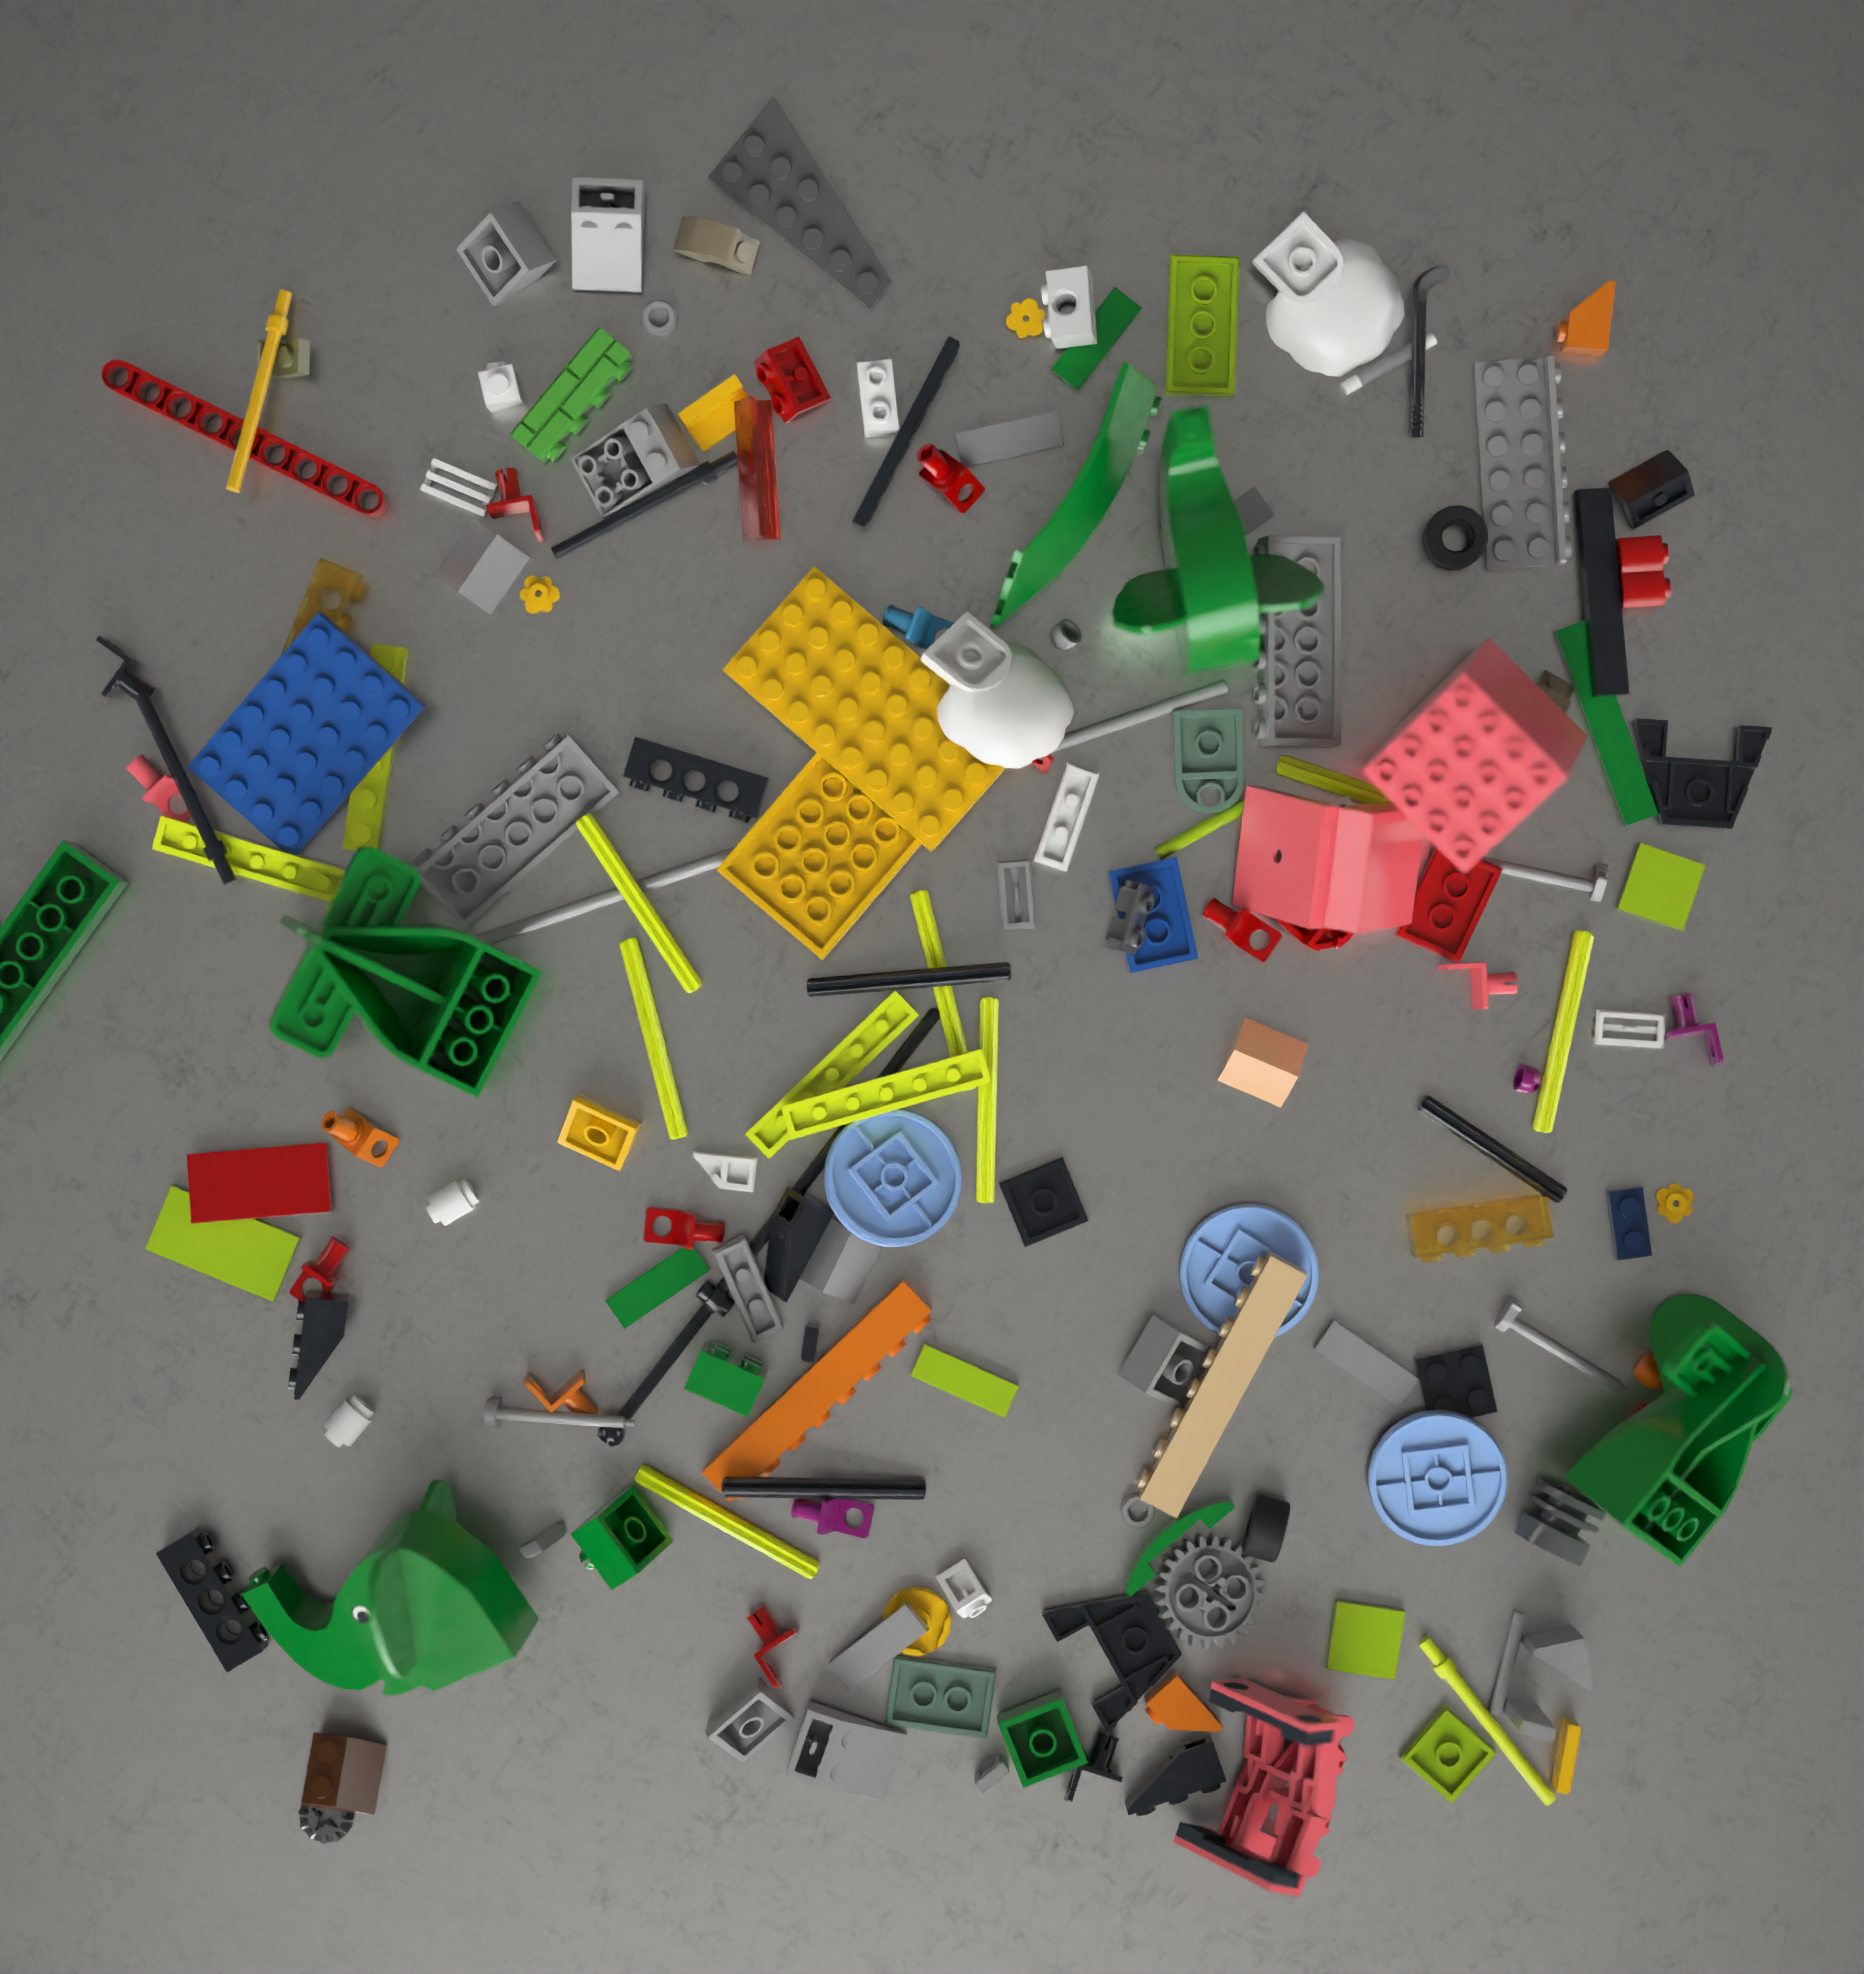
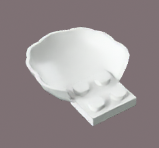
(1332, 299)
(999, 697)

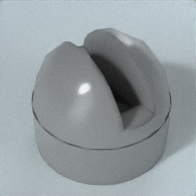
(1071, 630)

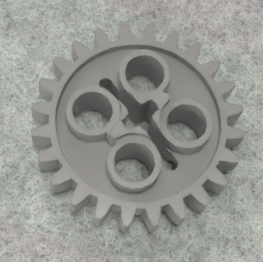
(1193, 1617)

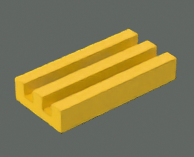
(1566, 1755)

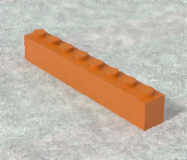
(821, 1386)

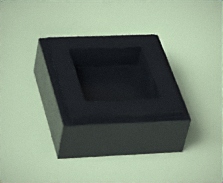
(810, 1342)

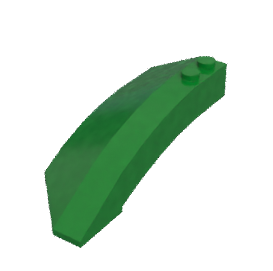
(1088, 497)

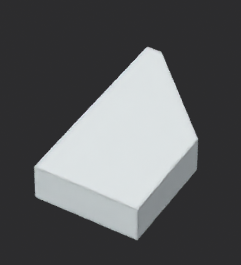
(729, 1170)

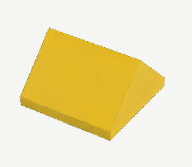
(599, 1131)

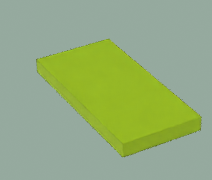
(1202, 325)
(237, 1252)

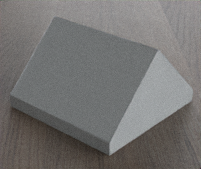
(482, 566)
(840, 1263)
(1564, 1651)
(749, 1721)

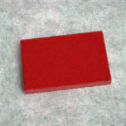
(1449, 905)

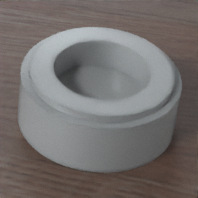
(659, 318)
(1136, 1512)

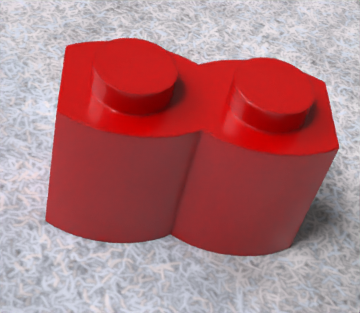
(1642, 571)

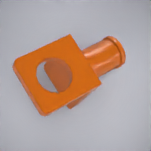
(359, 1136)
(567, 1395)

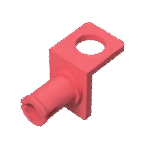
(159, 787)
(1483, 983)

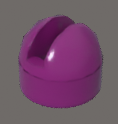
(1527, 1079)

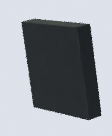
(1043, 1201)

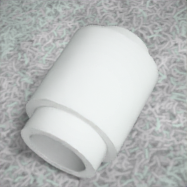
(451, 1201)
(348, 1421)

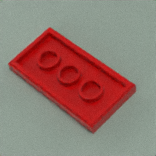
(259, 1183)

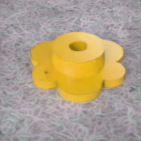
(1029, 309)
(549, 594)
(1666, 1197)

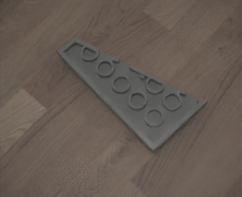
(787, 192)

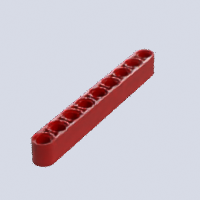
(229, 433)

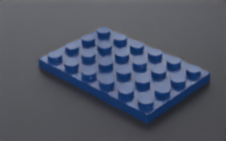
(306, 735)

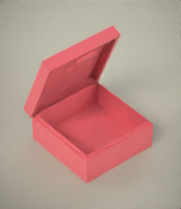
(1337, 864)

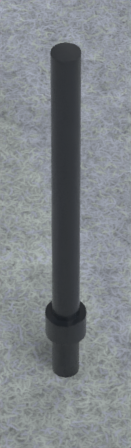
(705, 473)
(214, 849)

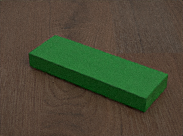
(1112, 320)
(657, 1285)

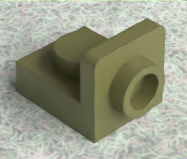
(291, 358)

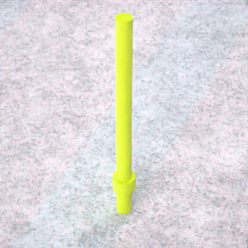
(1446, 1669)

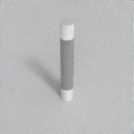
(1383, 366)

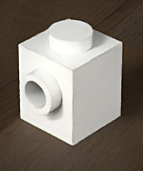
(500, 386)

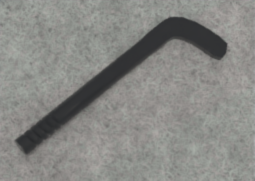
(1420, 289)

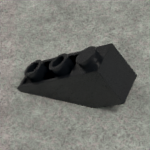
(793, 1236)
(321, 1332)
(1185, 1771)

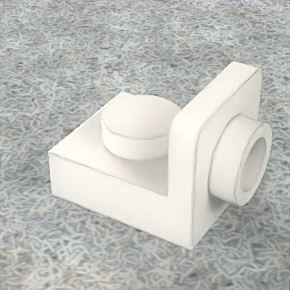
(964, 1589)

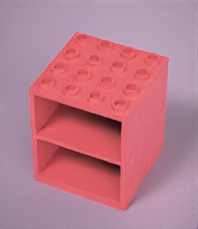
(1476, 755)

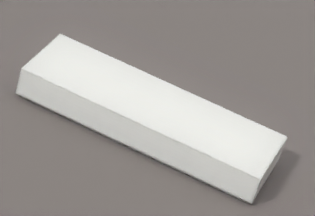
(1066, 817)

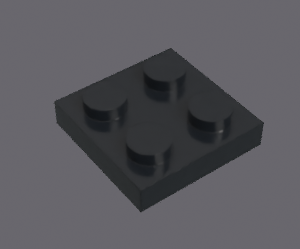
(1456, 1381)

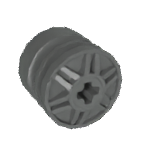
(1560, 1522)

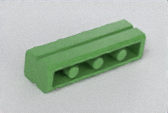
(572, 395)

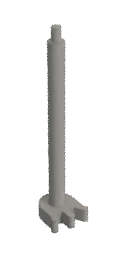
(1595, 887)
(1508, 1318)
(494, 1412)

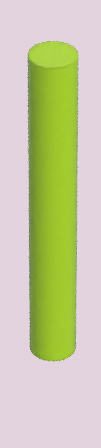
(1200, 830)

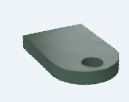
(1208, 753)

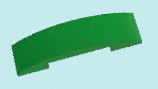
(1208, 1511)

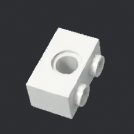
(1079, 325)
(878, 398)

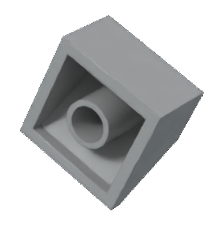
(505, 253)
(1165, 1362)

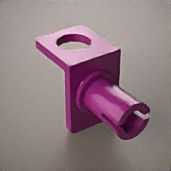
(1690, 1026)
(832, 1515)

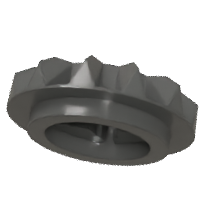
(326, 1832)

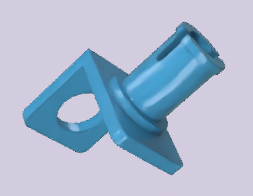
(918, 626)

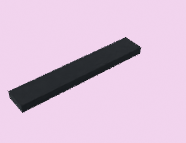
(906, 433)
(1601, 592)

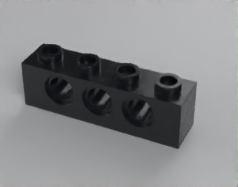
(647, 754)
(211, 1618)

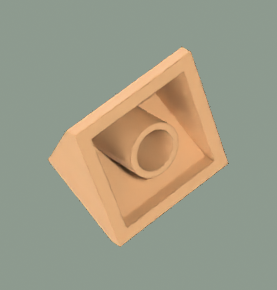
(1263, 1062)

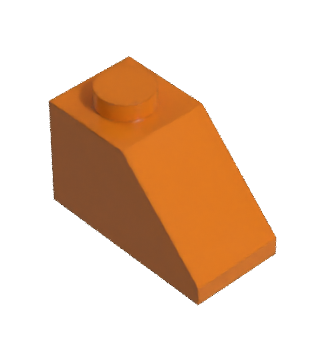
(1588, 324)
(1180, 1706)

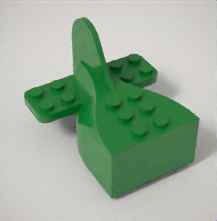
(415, 987)
(1684, 1454)

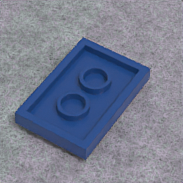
(1168, 925)

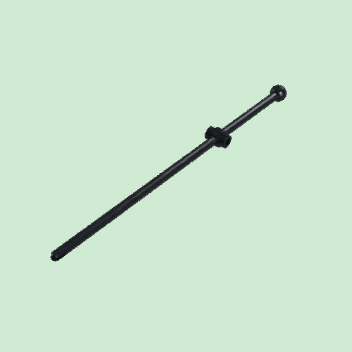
(716, 1297)

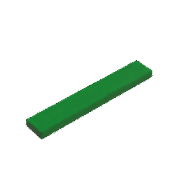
(1607, 731)

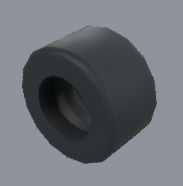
(1476, 531)
(1266, 1528)

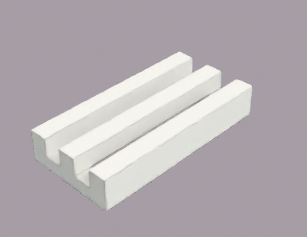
(431, 476)
(1599, 1027)

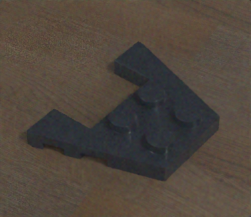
(1699, 790)
(1132, 1640)

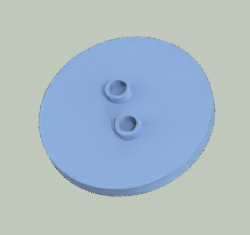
(893, 1178)
(1224, 1251)
(1437, 1477)

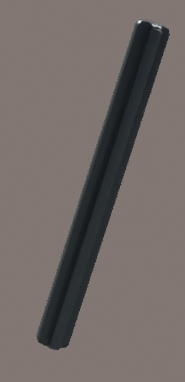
(909, 979)
(823, 1488)

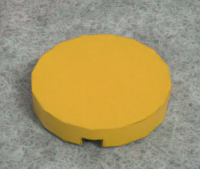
(931, 1609)

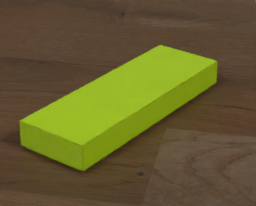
(964, 1380)

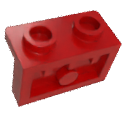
(791, 379)

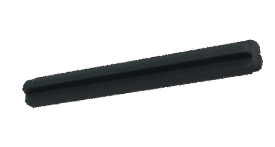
(1492, 1149)

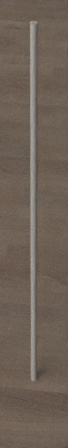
(715, 860)

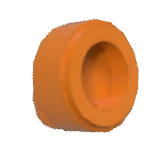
(1648, 1372)

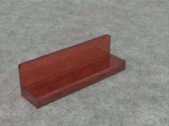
(756, 469)

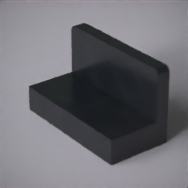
(1652, 488)

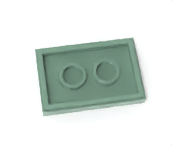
(940, 1696)

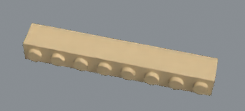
(1222, 1383)

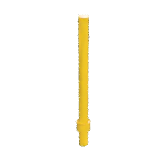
(276, 327)

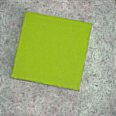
(1660, 886)
(1365, 1639)
(1448, 1754)

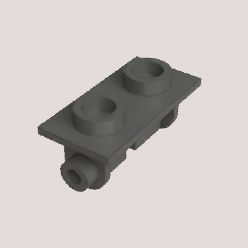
(1136, 902)

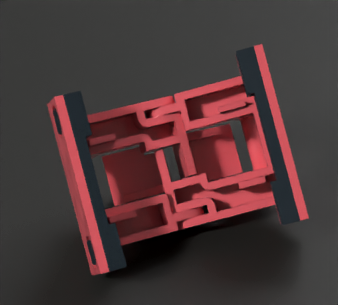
(1303, 1807)

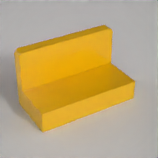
(713, 414)

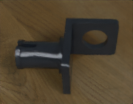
(123, 678)
(1098, 1765)

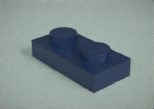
(1629, 1223)

